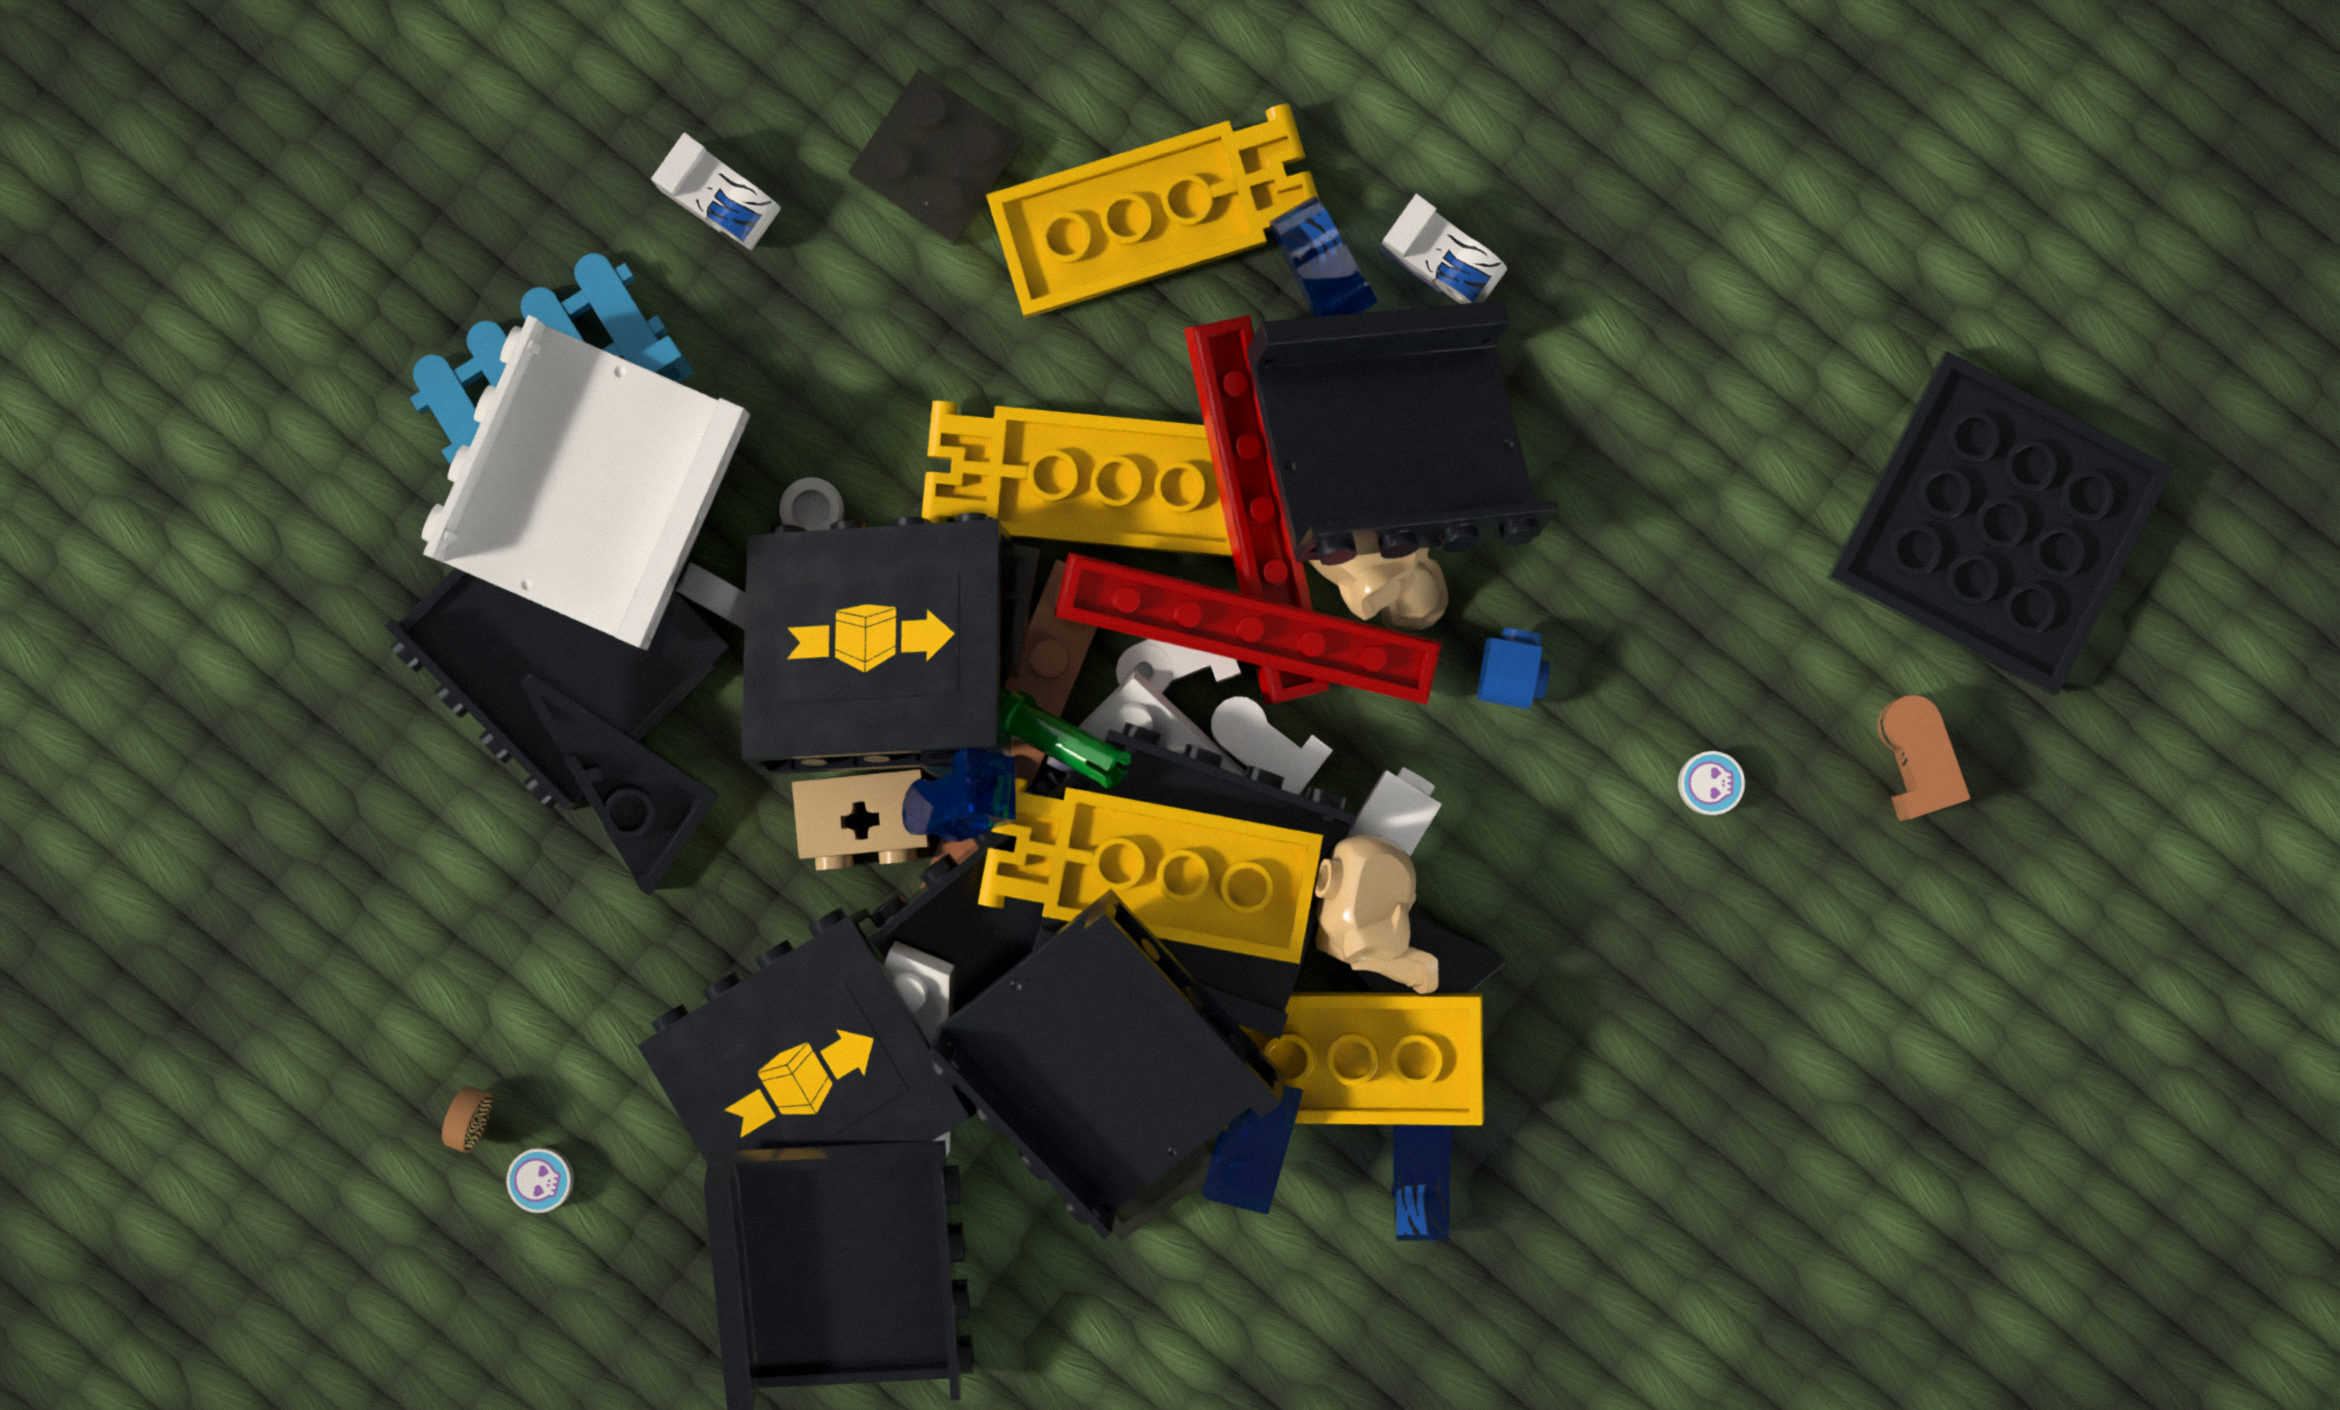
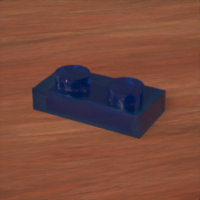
(1252, 1155)

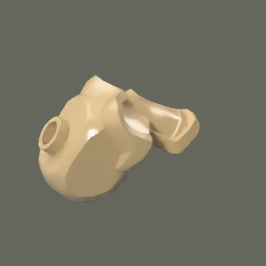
(1405, 589)
(1365, 911)

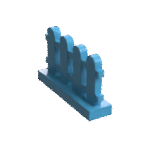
(603, 290)

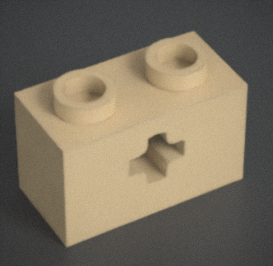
(822, 814)

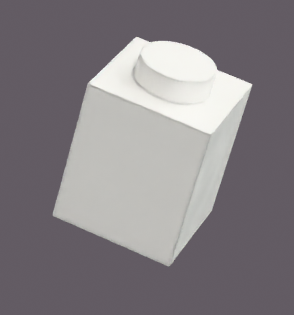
(1397, 809)

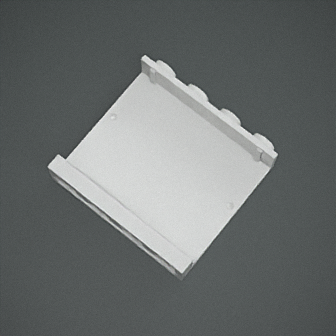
(584, 482)

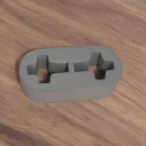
(713, 594)

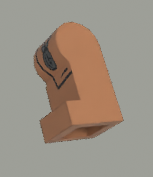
(1924, 755)

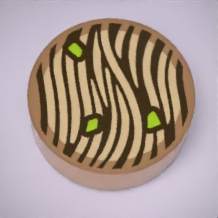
(467, 1119)

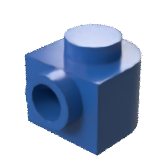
(1513, 669)

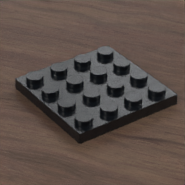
(2000, 523)

